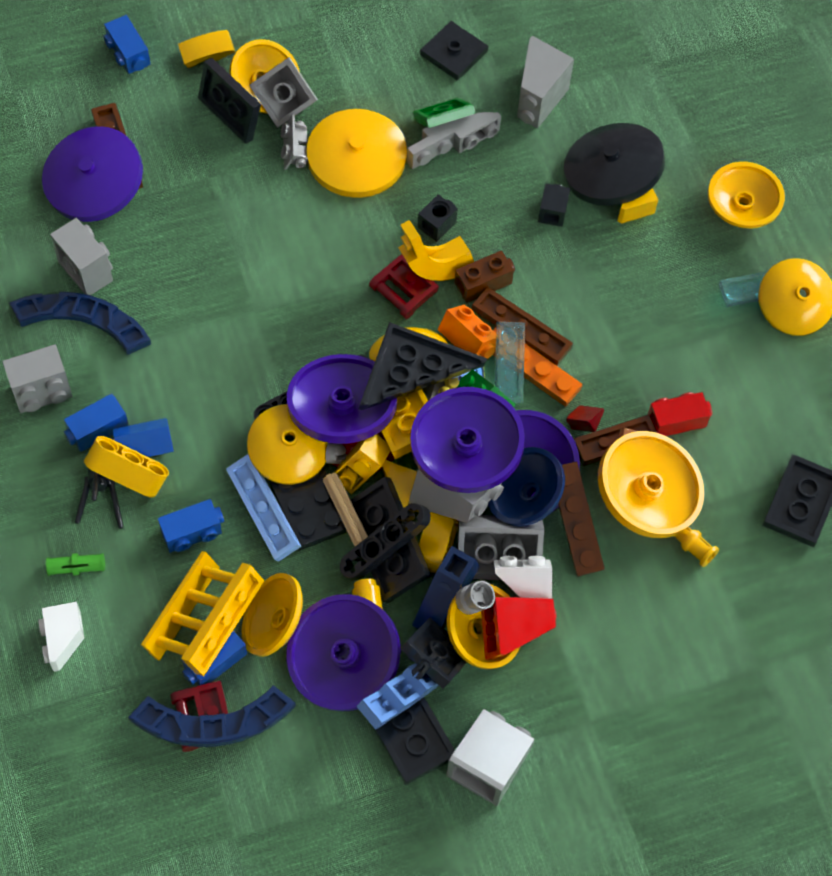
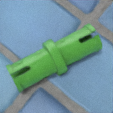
(75, 564)

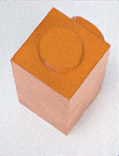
(468, 331)

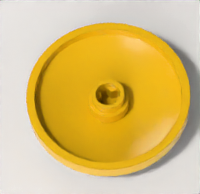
(356, 153)
(651, 484)

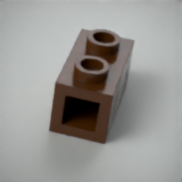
(491, 271)

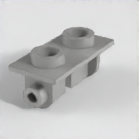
(293, 135)

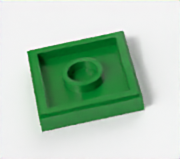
(443, 112)

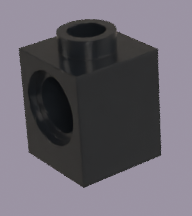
(554, 204)
(437, 226)

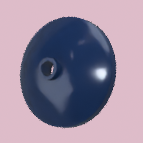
(539, 473)

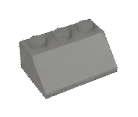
(489, 539)

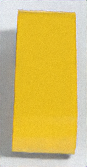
(126, 466)
(437, 540)

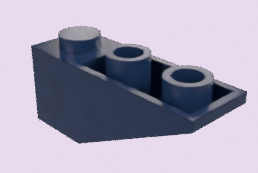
(453, 573)

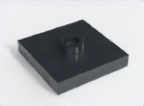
(454, 50)

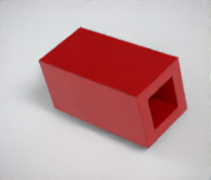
(680, 414)

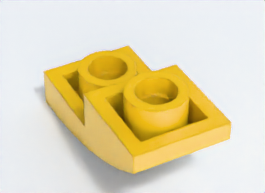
(206, 46)

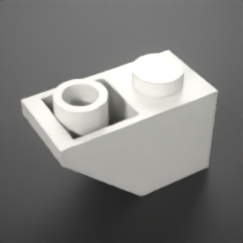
(526, 577)
(63, 633)

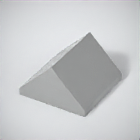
(283, 92)

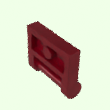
(409, 282)
(208, 699)

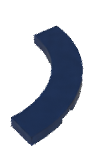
(83, 309)
(212, 729)

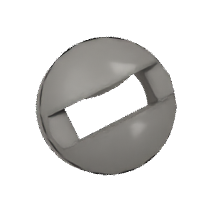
(335, 453)

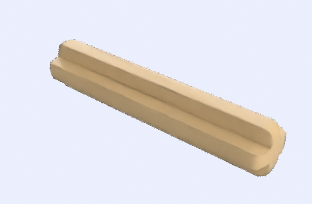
(345, 508)

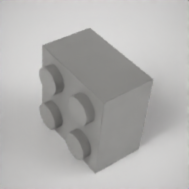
(82, 256)
(37, 379)

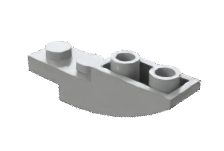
(460, 134)

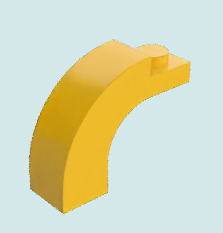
(434, 262)

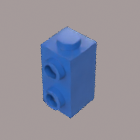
(127, 44)
(94, 421)
(147, 438)
(191, 526)
(231, 653)

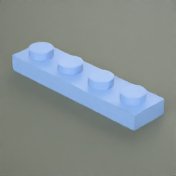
(263, 508)

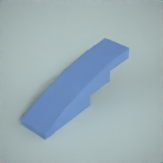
(395, 697)

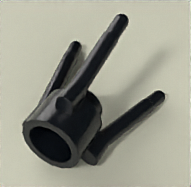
(97, 484)

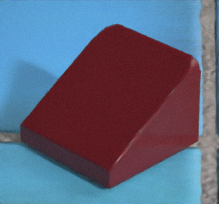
(585, 418)

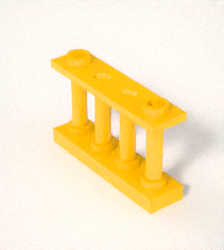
(220, 622)

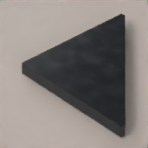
(413, 362)

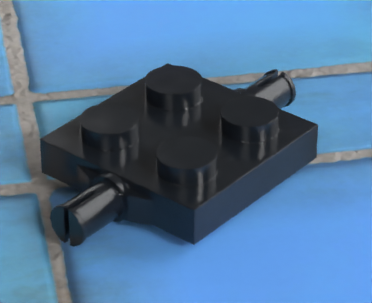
(433, 654)

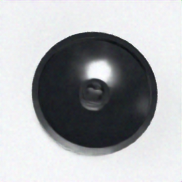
(614, 164)

